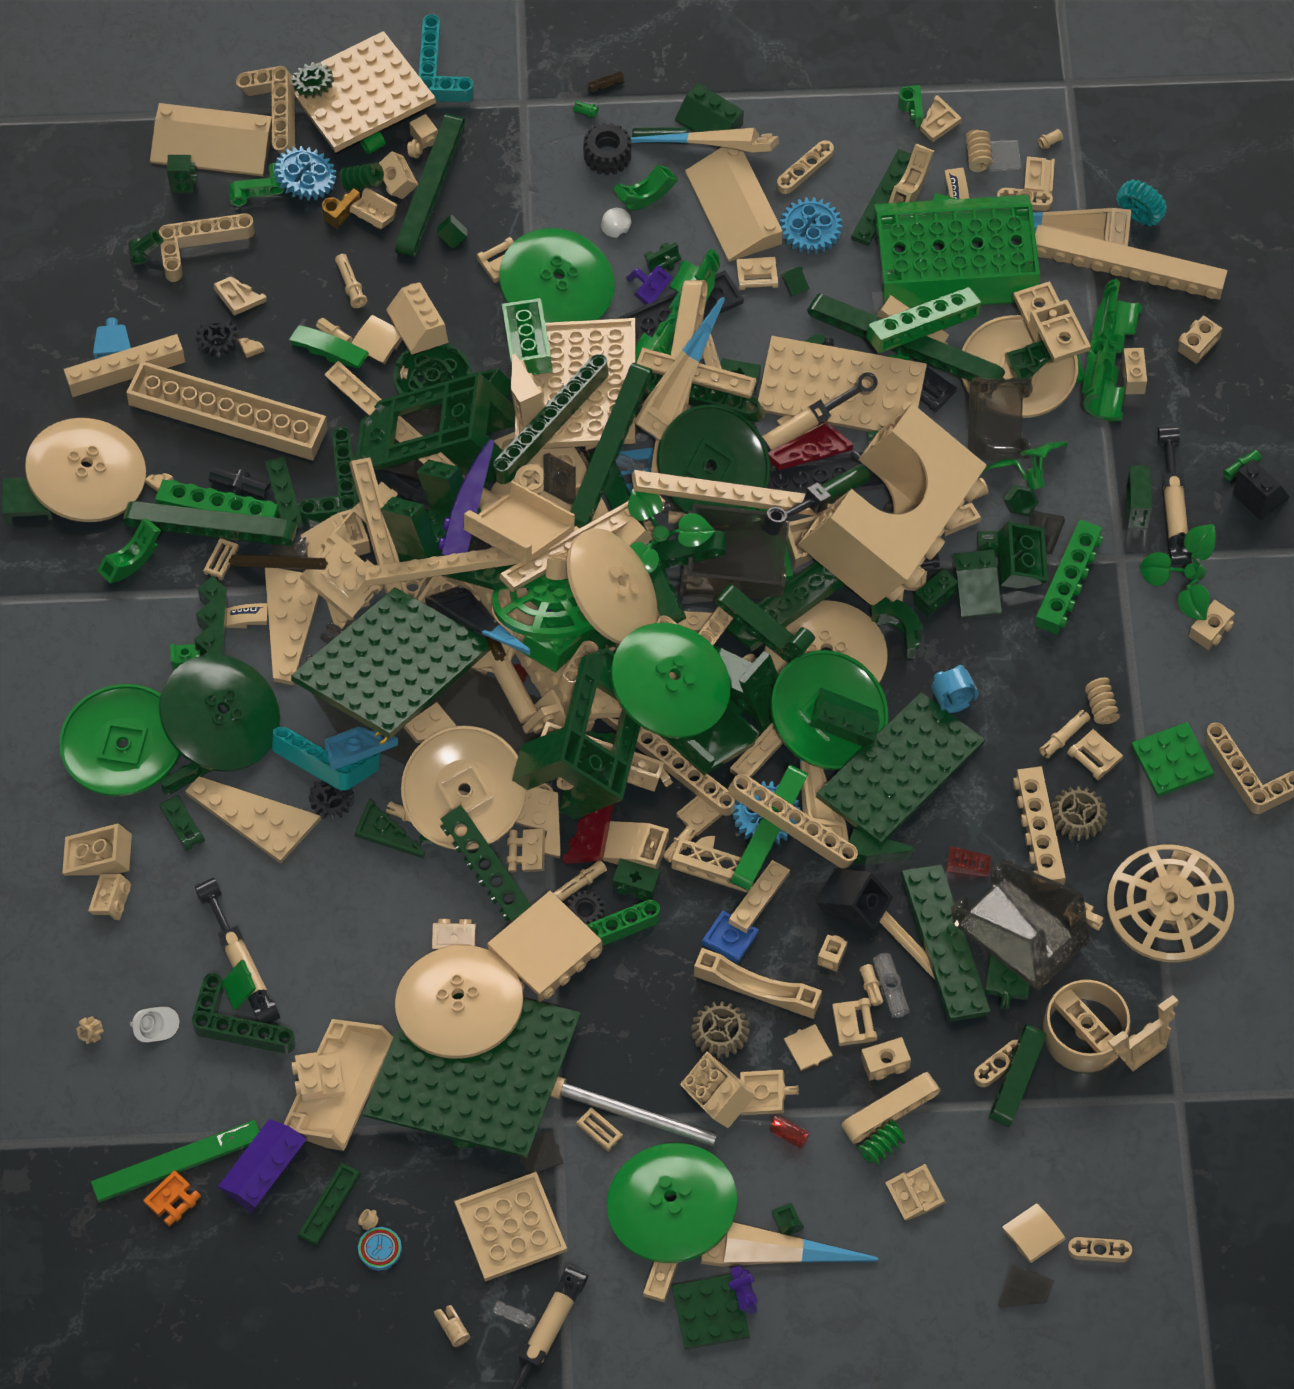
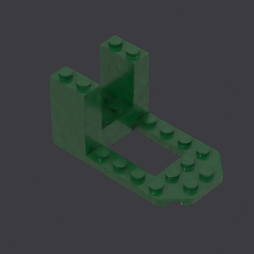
(468, 413)
(418, 532)
(568, 753)

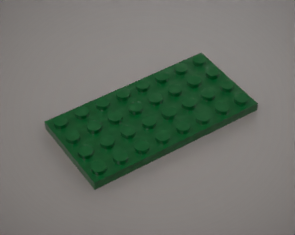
(900, 769)

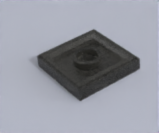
(559, 478)

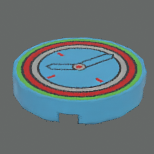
(379, 1248)

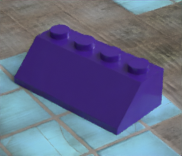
(262, 1164)

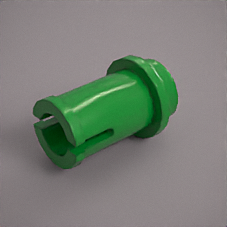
(586, 109)

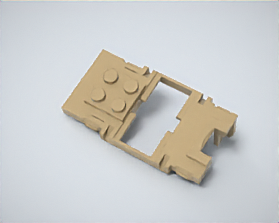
(344, 577)

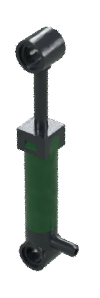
(819, 496)

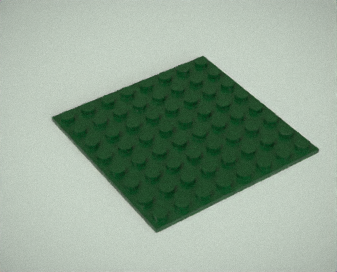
(481, 1098)

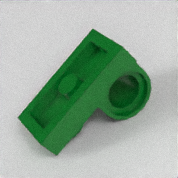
(911, 101)

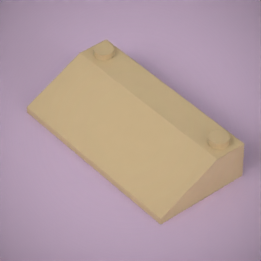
(213, 138)
(734, 203)
(361, 1056)

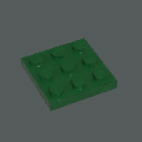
(709, 1313)

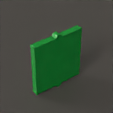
(239, 985)

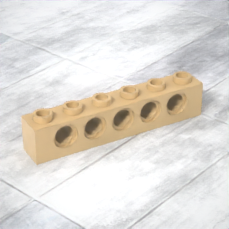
(643, 771)
(1034, 779)

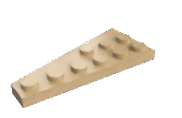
(290, 618)
(264, 822)

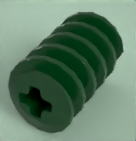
(362, 176)

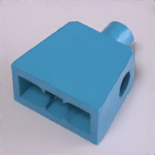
(110, 339)

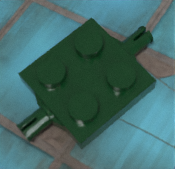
(1005, 983)

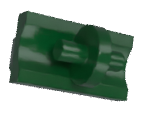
(665, 257)

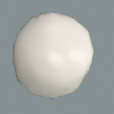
(616, 222)

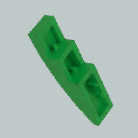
(329, 346)

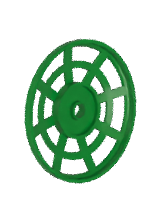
(542, 596)

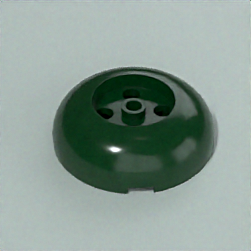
(433, 365)

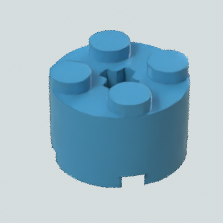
(954, 689)

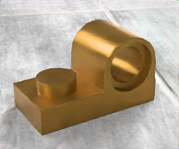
(340, 208)

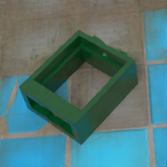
(1138, 496)

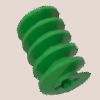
(881, 1143)

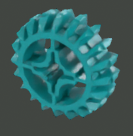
(1143, 201)

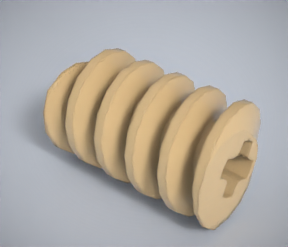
(978, 150)
(1102, 701)

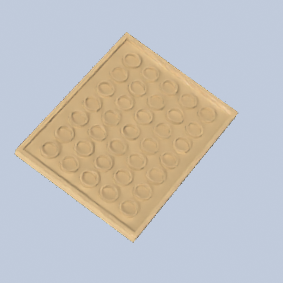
(570, 348)

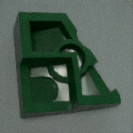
(1027, 360)

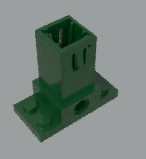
(751, 685)

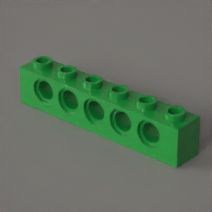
(923, 320)
(210, 497)
(1084, 534)

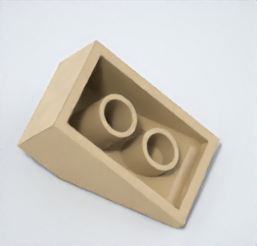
(97, 852)

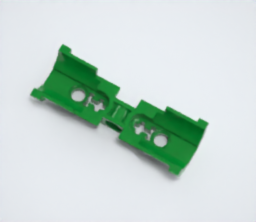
(1112, 323)
(664, 335)

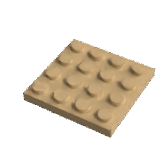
(510, 1226)

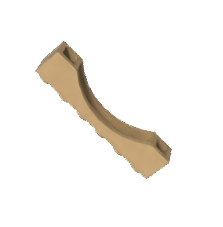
(790, 996)

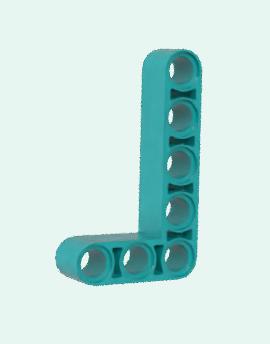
(442, 87)
(315, 760)

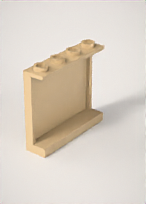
(521, 524)
(546, 945)

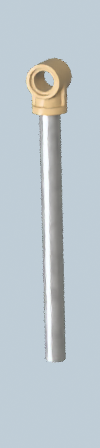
(632, 1112)

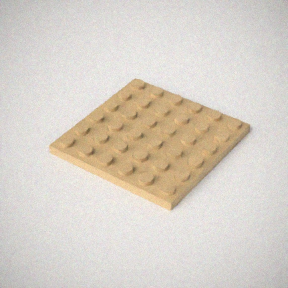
(368, 93)

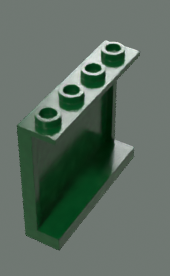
(718, 744)

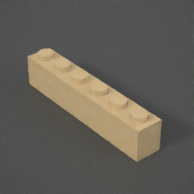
(122, 365)

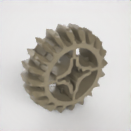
(1083, 803)
(708, 1039)

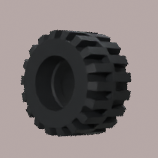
(605, 136)

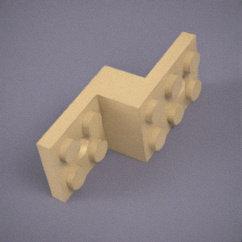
(1052, 321)

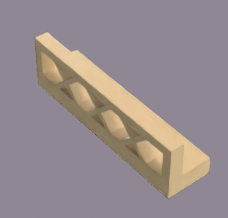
(702, 869)

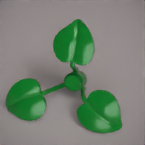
(1033, 475)
(692, 527)
(1156, 567)

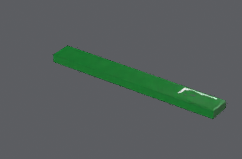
(178, 1160)

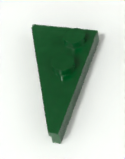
(379, 829)

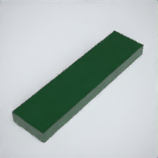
(329, 1204)

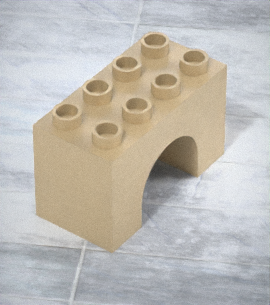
(928, 483)

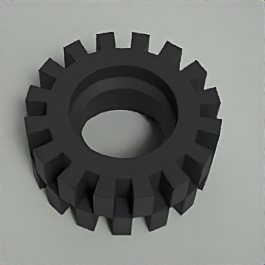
(587, 899)

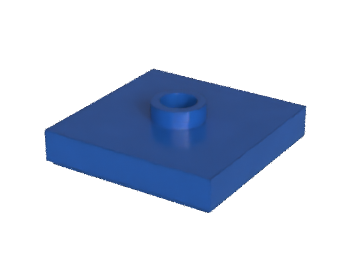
(728, 939)

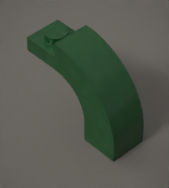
(902, 617)

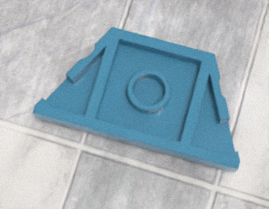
(354, 745)

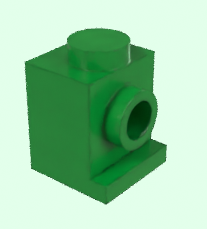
(182, 653)

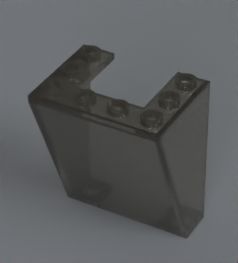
(751, 562)
(1026, 922)

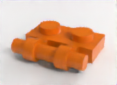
(167, 1194)

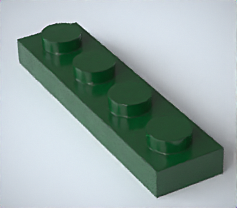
(283, 490)

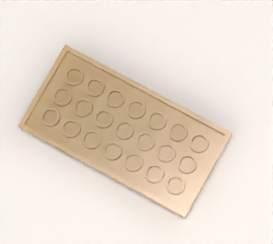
(806, 372)

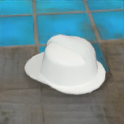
(155, 1024)

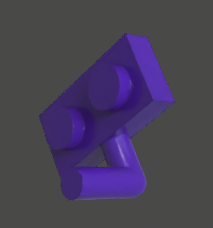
(651, 285)
(742, 1285)

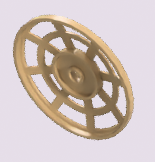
(1168, 912)

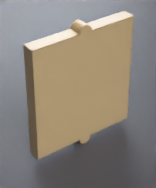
(808, 1047)

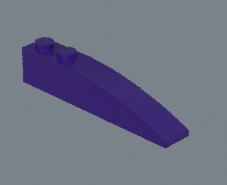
(468, 497)

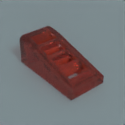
(960, 853)

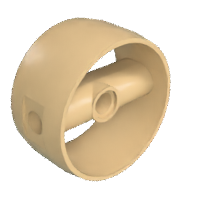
(1070, 1006)

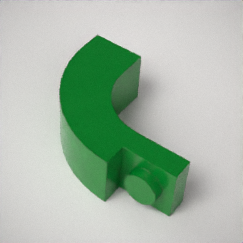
(648, 190)
(130, 558)

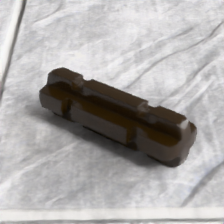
(605, 81)

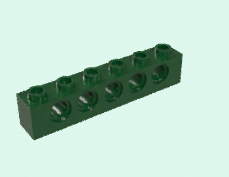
(459, 818)

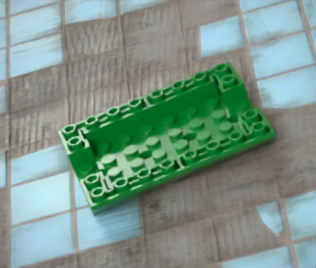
(989, 271)

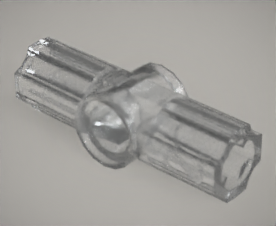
(894, 996)

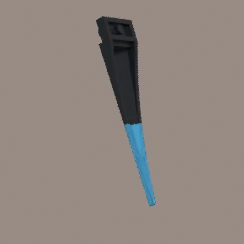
(466, 610)

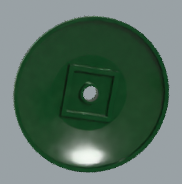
(715, 436)
(205, 734)

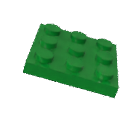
(1172, 759)

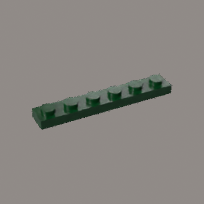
(866, 226)

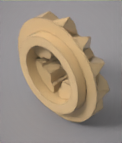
(526, 472)

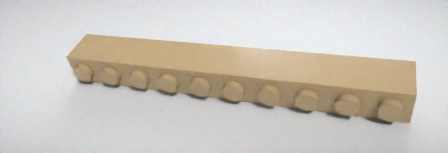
(1130, 262)

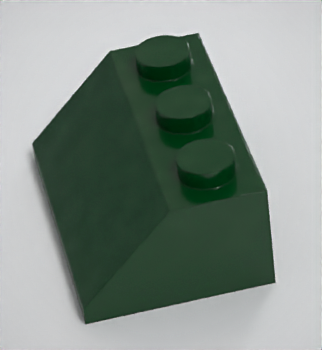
(708, 111)
(1022, 555)
(845, 718)

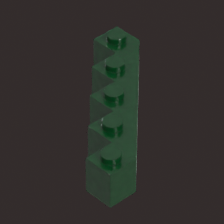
(212, 618)

